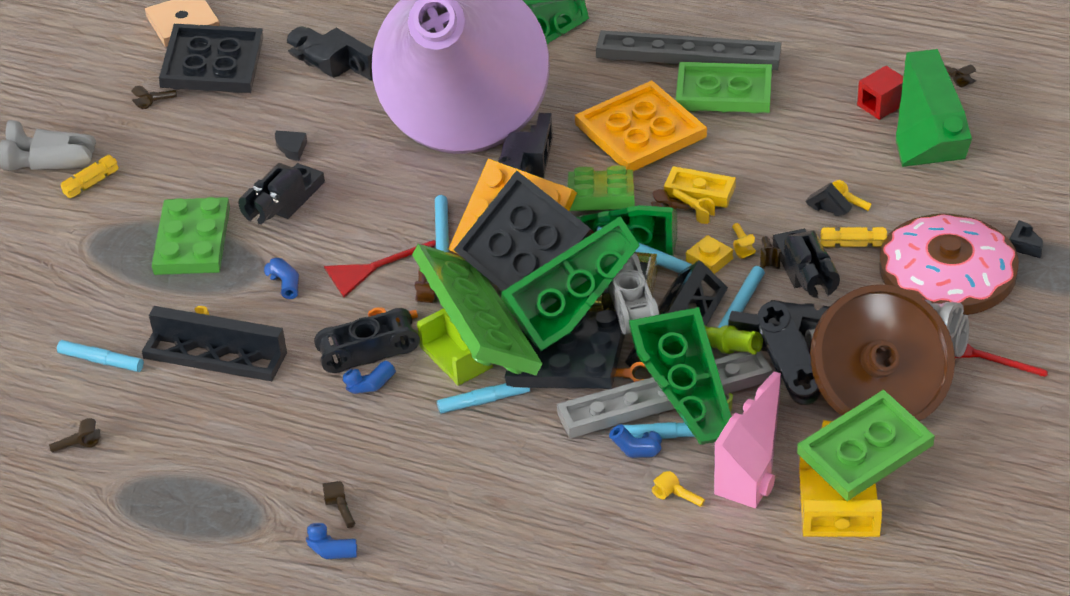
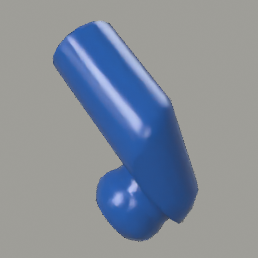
(290, 278)
(368, 383)
(633, 447)
(326, 546)

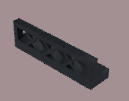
(681, 294)
(219, 338)

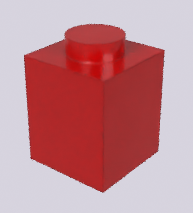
(880, 92)

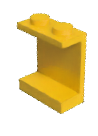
(830, 515)

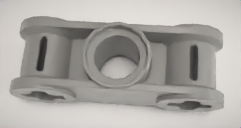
(631, 294)

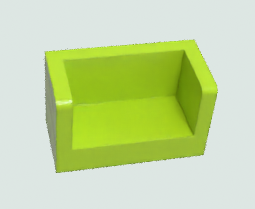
(445, 347)

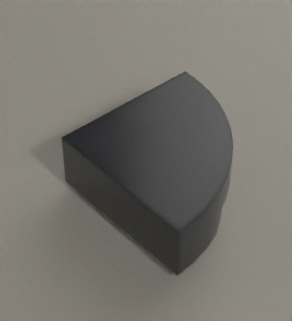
(291, 143)
(829, 200)
(1026, 240)

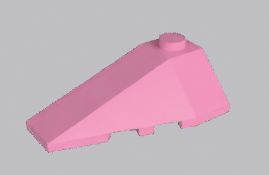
(747, 448)

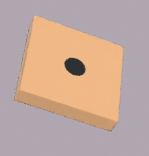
(179, 12)

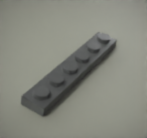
(677, 48)

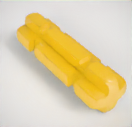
(89, 176)
(853, 236)

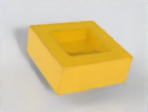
(710, 253)

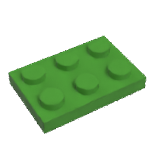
(724, 87)
(602, 189)
(191, 236)
(865, 445)

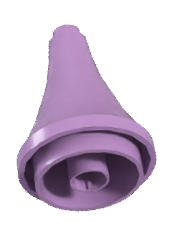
(460, 71)

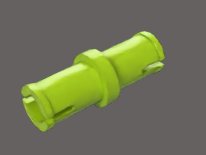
(729, 339)

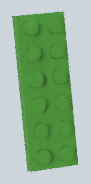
(477, 311)

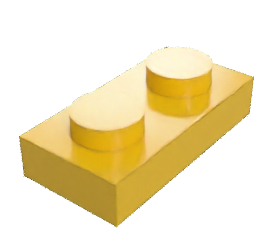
(701, 185)

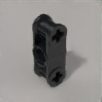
(366, 340)
(788, 352)

